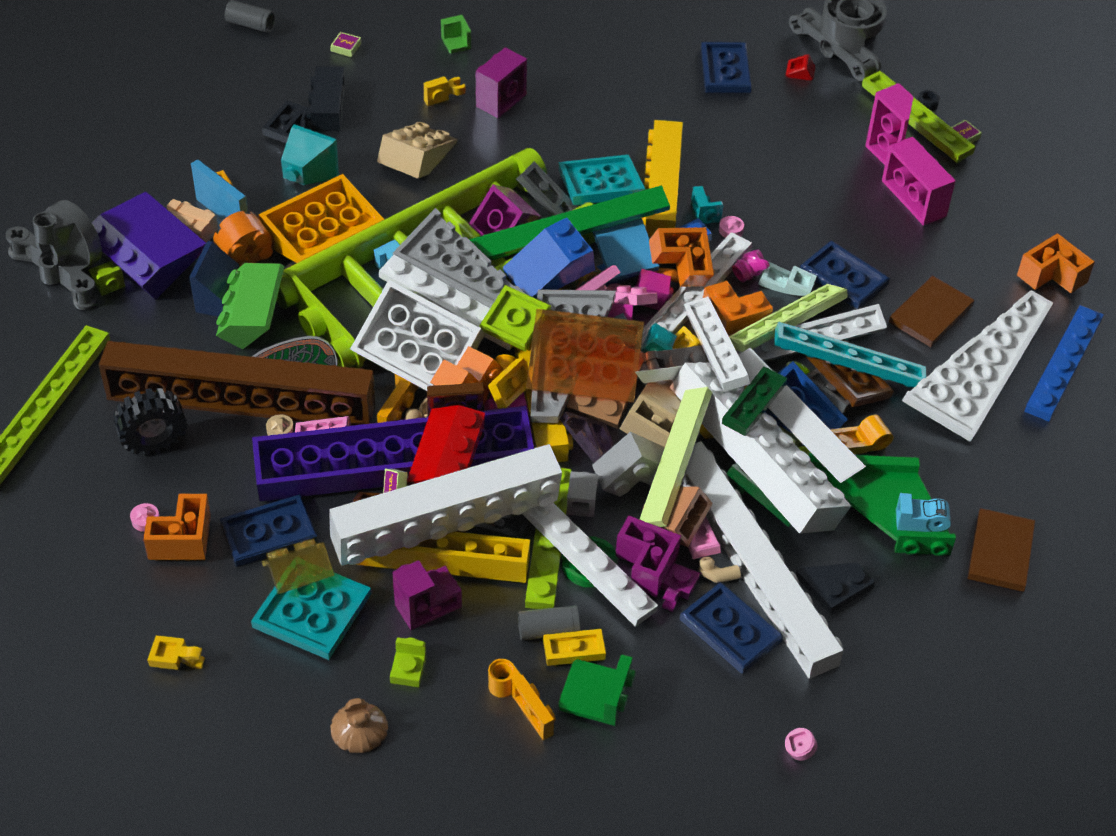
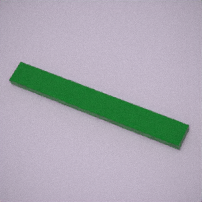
(584, 219)

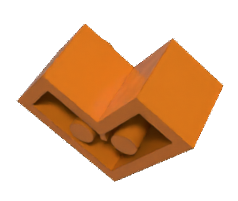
(687, 249)
(1057, 261)
(734, 311)
(472, 368)
(180, 535)

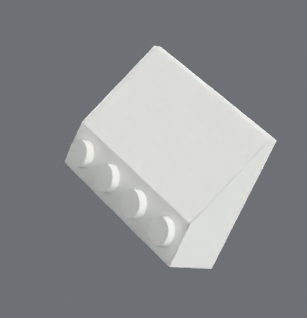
(413, 335)

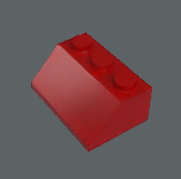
(447, 443)

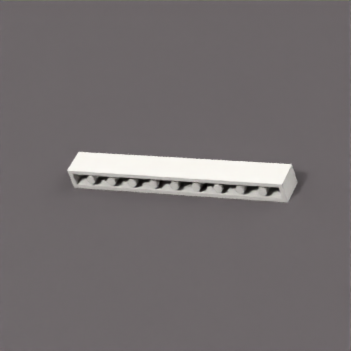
(763, 568)

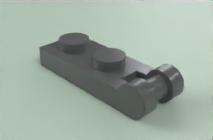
(545, 190)
(674, 357)

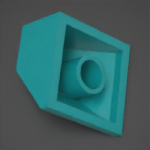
(309, 157)

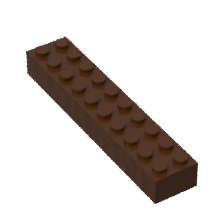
(239, 383)

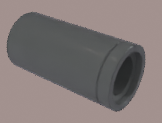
(249, 16)
(539, 622)

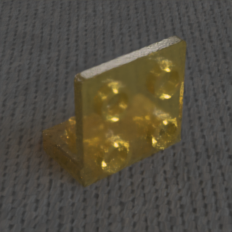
(300, 566)

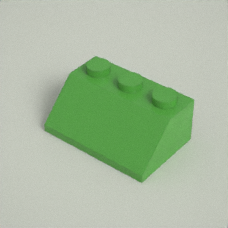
(249, 302)

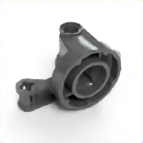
(844, 31)
(61, 248)

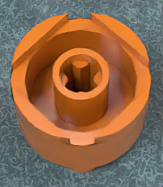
(244, 238)

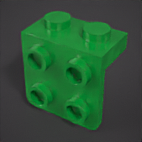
(597, 690)

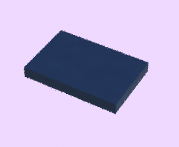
(726, 67)
(843, 269)
(267, 529)
(731, 627)

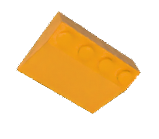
(318, 219)

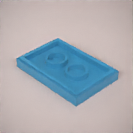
(216, 192)
(625, 247)

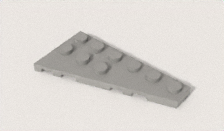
(453, 260)
(549, 406)

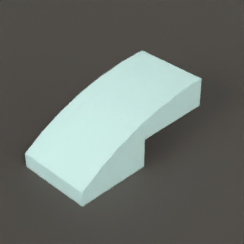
(795, 282)

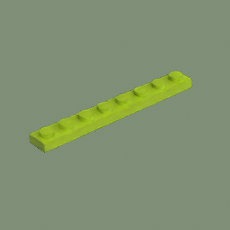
(49, 396)

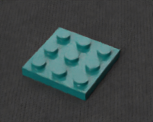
(600, 179)
(313, 614)

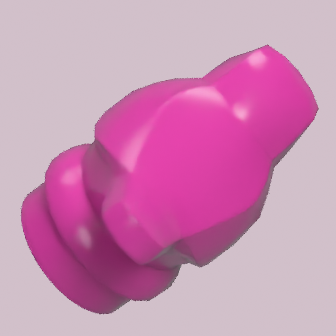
(750, 265)

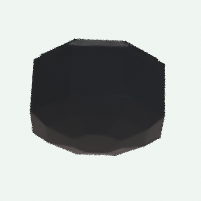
(929, 99)

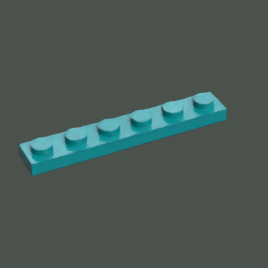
(848, 355)

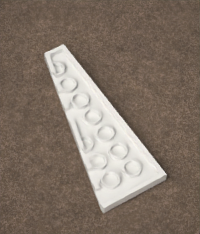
(970, 381)

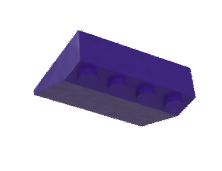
(147, 242)

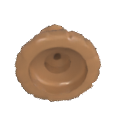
(359, 726)

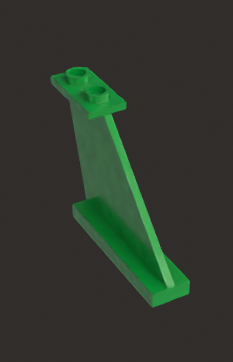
(876, 493)

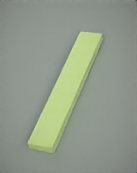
(792, 314)
(676, 456)

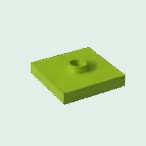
(513, 317)

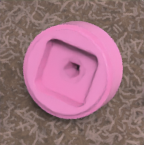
(731, 224)
(140, 513)
(801, 744)

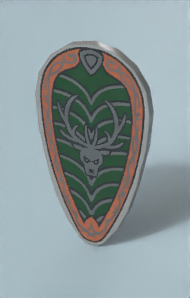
(302, 349)

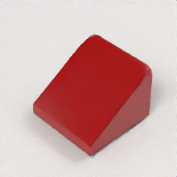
(801, 68)

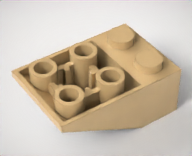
(415, 149)
(653, 412)

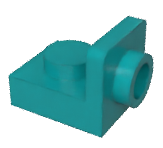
(705, 209)
(658, 339)

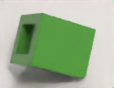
(456, 34)

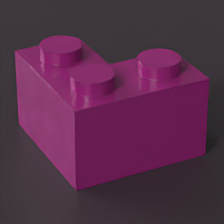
(651, 551)
(423, 594)

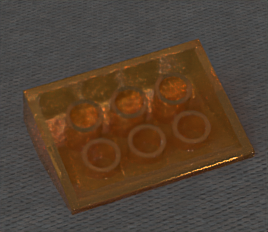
(585, 355)

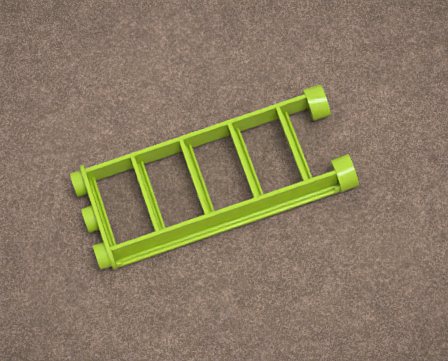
(348, 255)

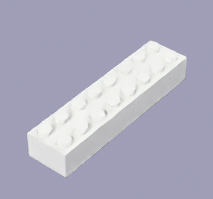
(768, 457)
(444, 505)

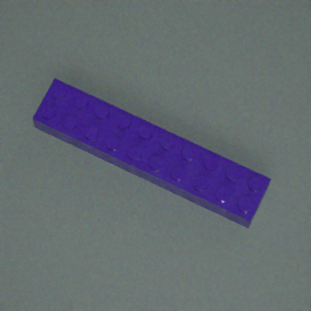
(359, 454)

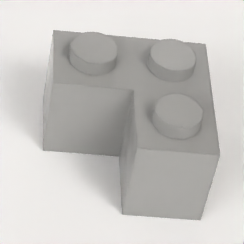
(628, 463)

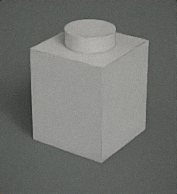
(582, 494)

